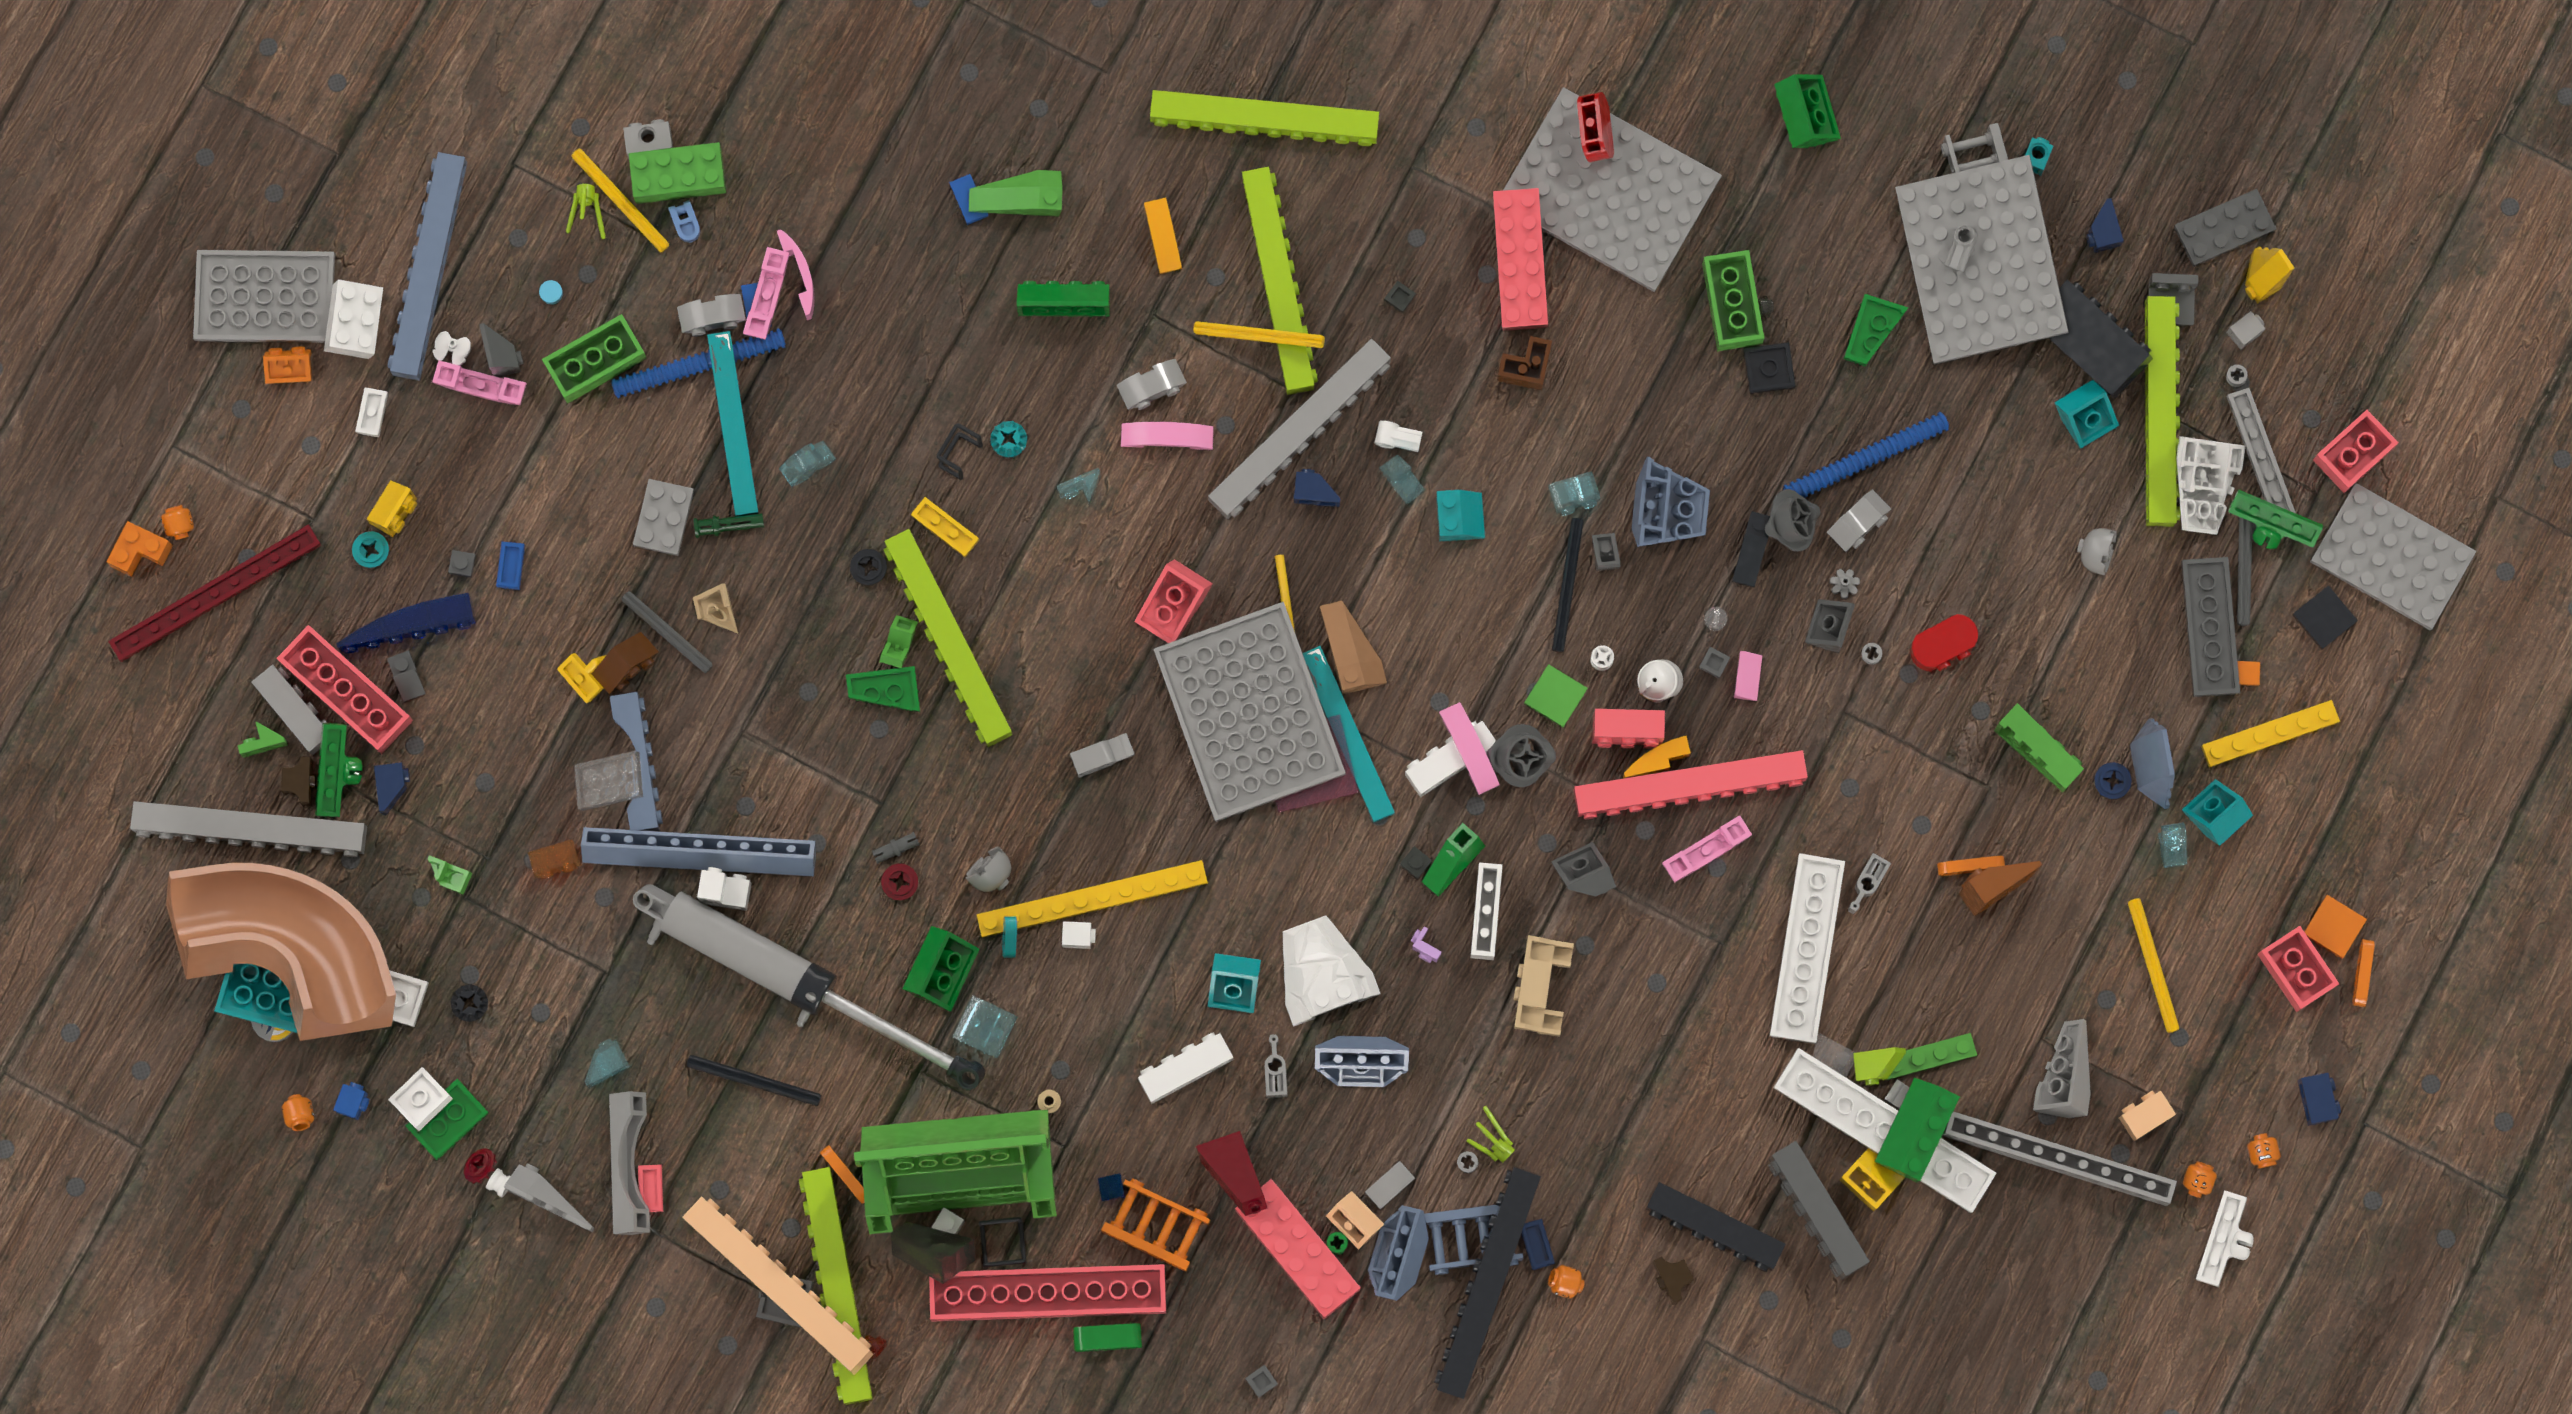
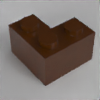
(1529, 370)
(625, 662)

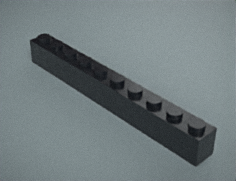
(1487, 1282)

